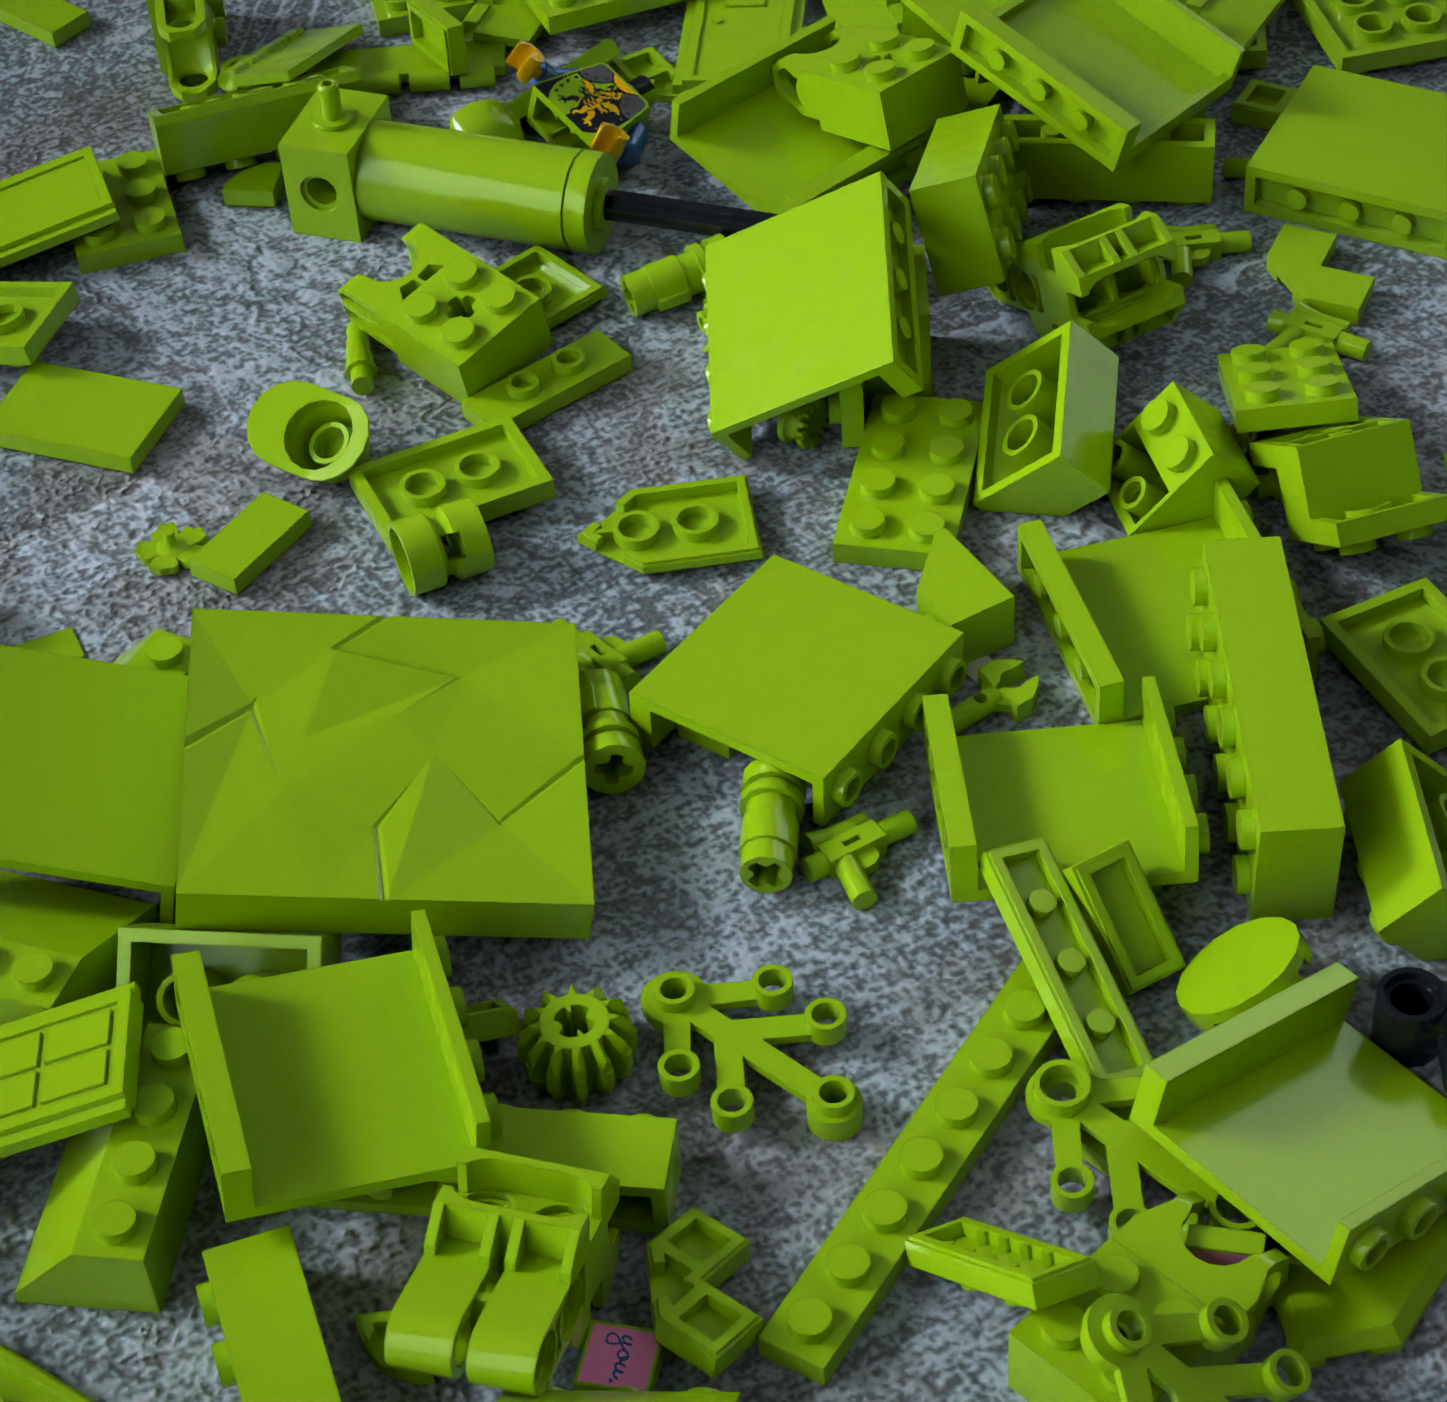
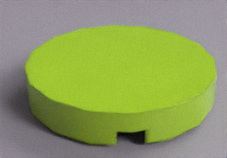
(1242, 970)

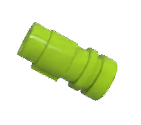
(667, 280)
(610, 740)
(771, 814)

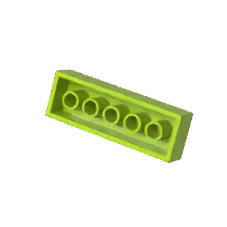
(1266, 730)

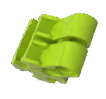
(1097, 273)
(507, 1272)

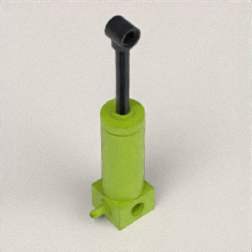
(357, 166)

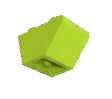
(1171, 460)

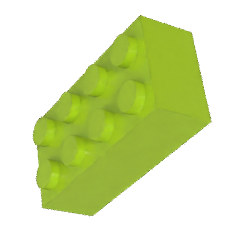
(971, 199)

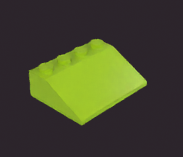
(58, 942)

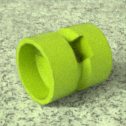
(422, 555)

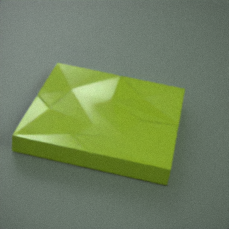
(383, 776)

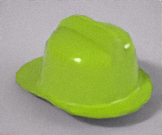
(309, 431)

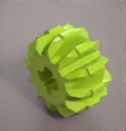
(577, 1043)

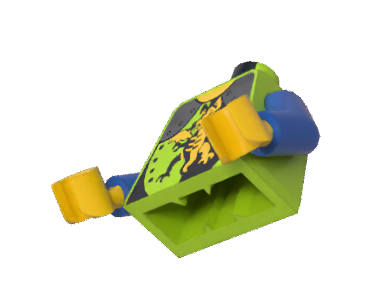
(586, 105)

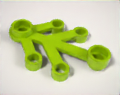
(683, 1003)
(1125, 1144)
(1145, 1358)

